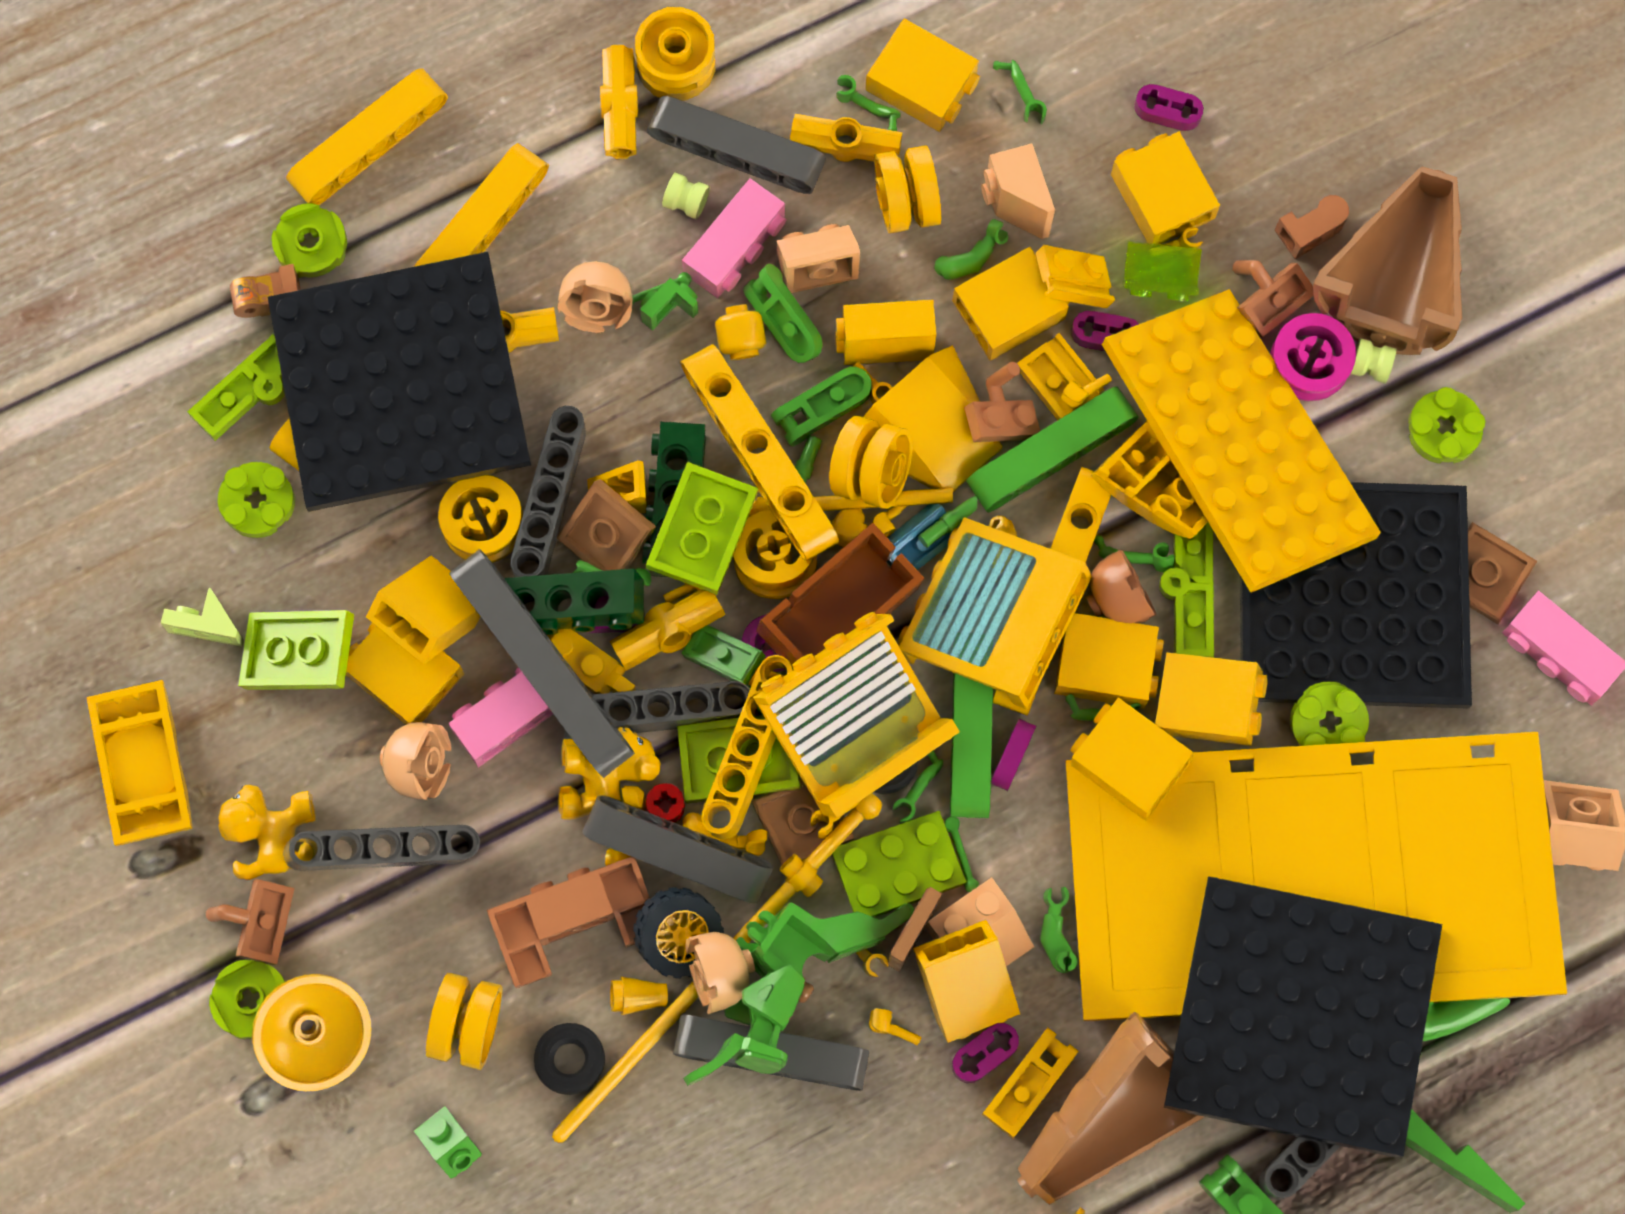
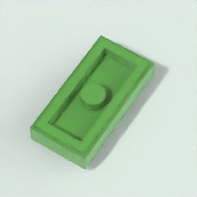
(723, 654)

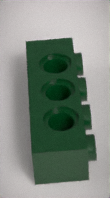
(673, 441)
(622, 610)

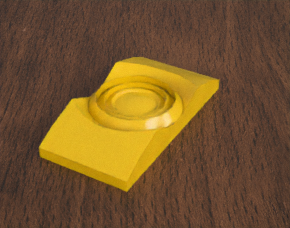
(139, 763)

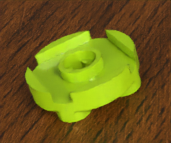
(320, 223)
(1445, 405)
(241, 483)
(1313, 708)
(229, 992)

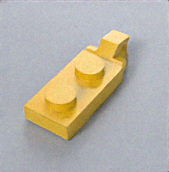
(591, 664)

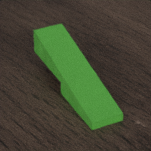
(1463, 1165)

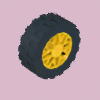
(667, 923)

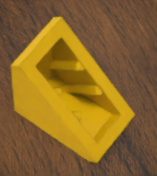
(628, 482)

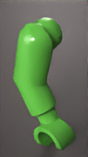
(972, 261)
(1051, 935)

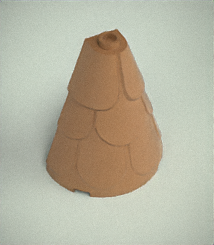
(1401, 269)
(1106, 1116)

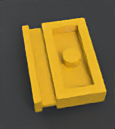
(1075, 276)
(1051, 370)

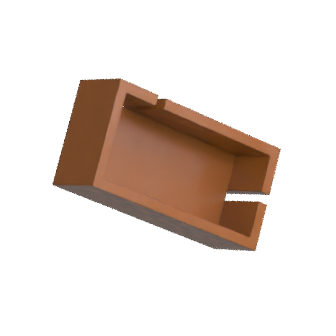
(839, 595)

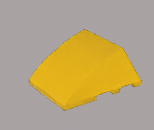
(932, 409)
(1150, 485)

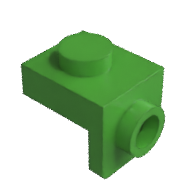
(660, 303)
(448, 1143)

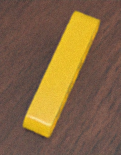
(367, 137)
(737, 764)

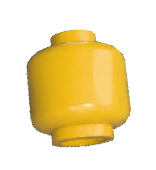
(740, 332)

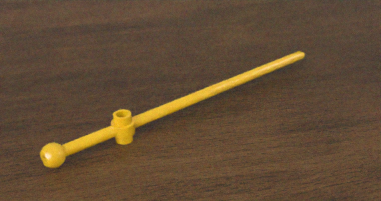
(800, 876)

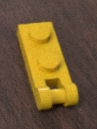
(1029, 1084)

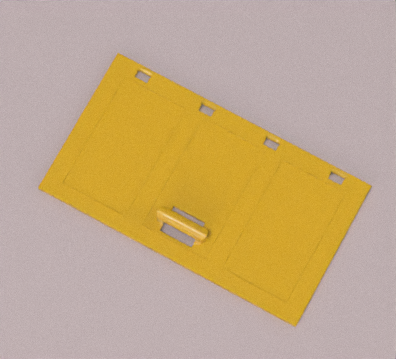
(1402, 836)

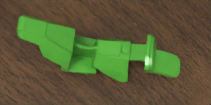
(779, 960)

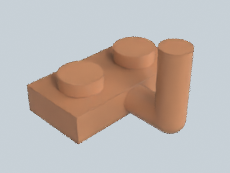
(1276, 297)
(1000, 418)
(262, 920)

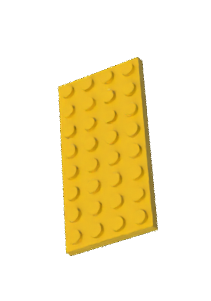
(1240, 440)

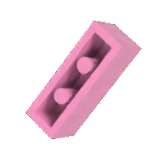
(735, 239)
(1564, 649)
(499, 718)

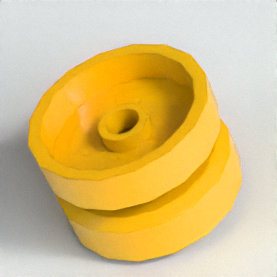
(675, 53)
(907, 189)
(870, 462)
(463, 1019)

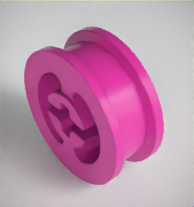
(1335, 367)

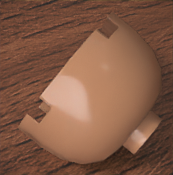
(1118, 591)

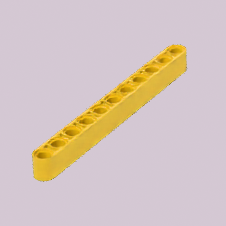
(467, 233)

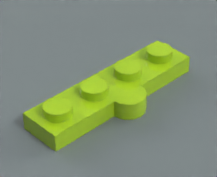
(251, 381)
(1193, 593)

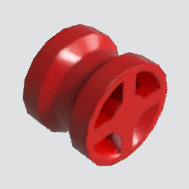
(665, 808)

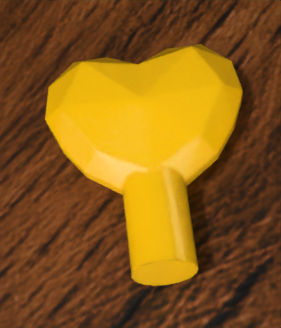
(848, 525)

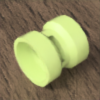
(686, 195)
(1374, 360)

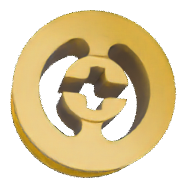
(505, 507)
(778, 573)

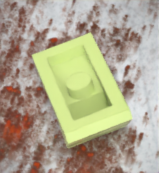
(212, 625)

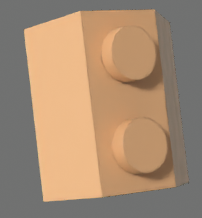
(1019, 190)
(818, 258)
(1585, 825)
(988, 904)

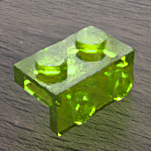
(1161, 269)

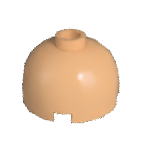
(595, 297)
(415, 760)
(719, 969)

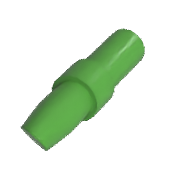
(805, 463)
(948, 522)

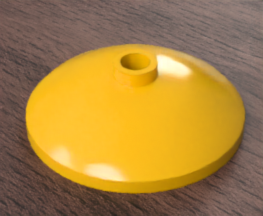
(326, 1051)

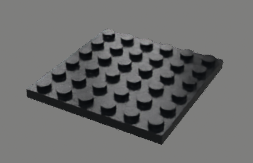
(398, 381)
(1378, 616)
(1304, 1017)

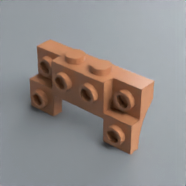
(564, 910)

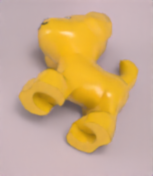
(637, 768)
(247, 818)

